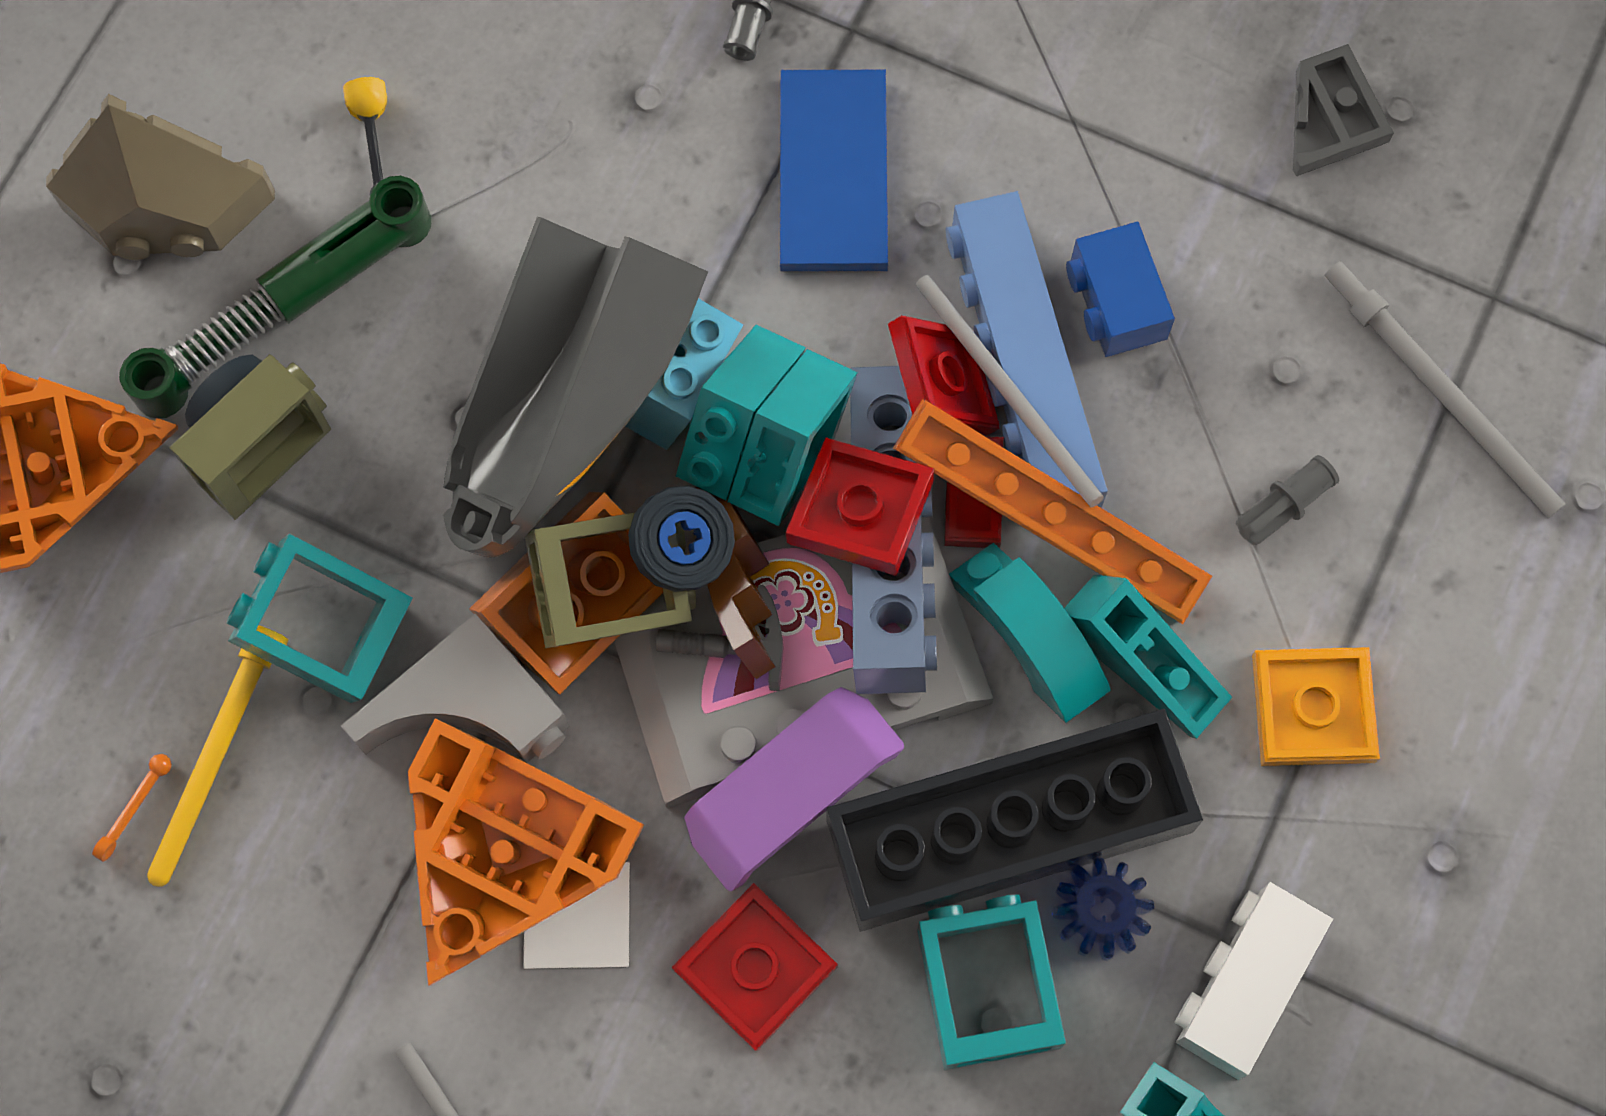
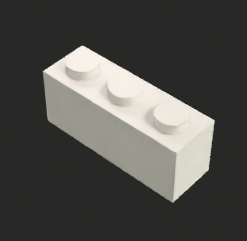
(1251, 979)

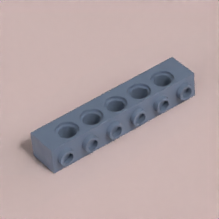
(884, 659)

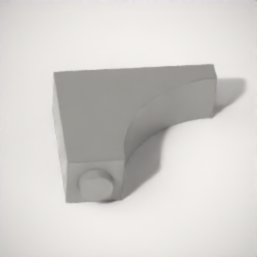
(470, 686)

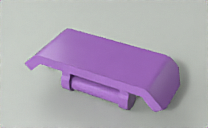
(789, 784)

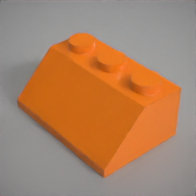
(601, 586)

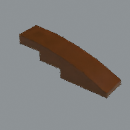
(738, 598)

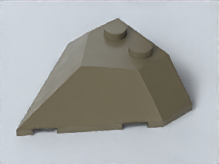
(155, 186)

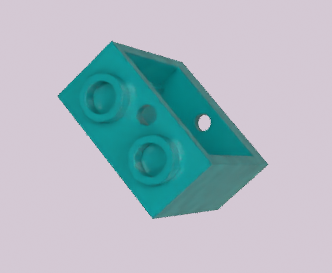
(729, 407)
(790, 435)
(371, 644)
(1003, 1043)

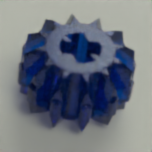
(1123, 918)

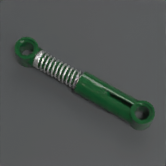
(283, 293)

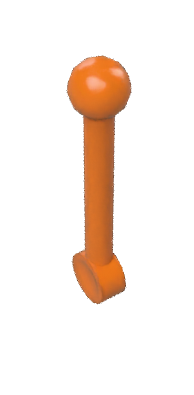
(159, 766)

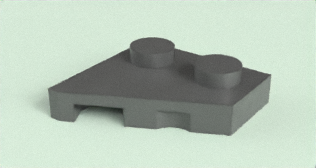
(1334, 111)

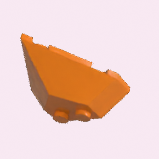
(61, 460)
(501, 846)

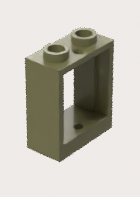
(253, 435)
(553, 589)

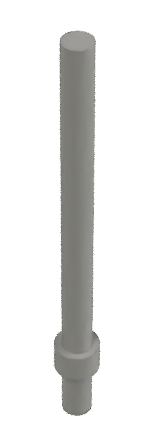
(1371, 310)

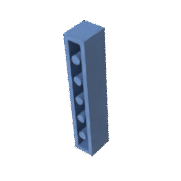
(1020, 330)

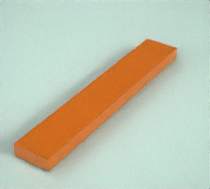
(1051, 510)

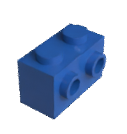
(1120, 289)

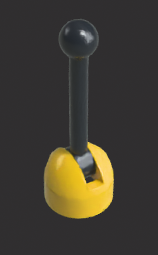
(367, 102)

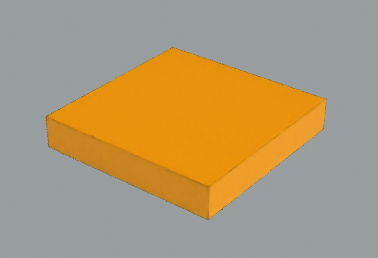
(1315, 706)

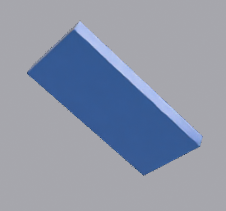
(833, 170)

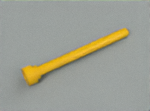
(209, 763)

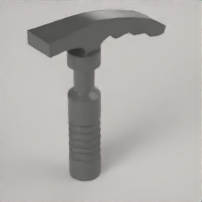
(719, 646)

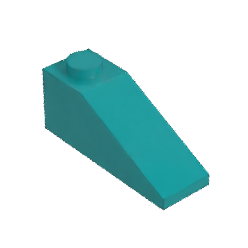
(1146, 652)

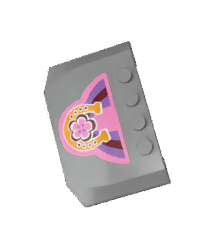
(713, 714)

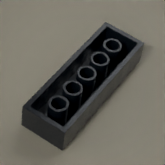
(1012, 819)

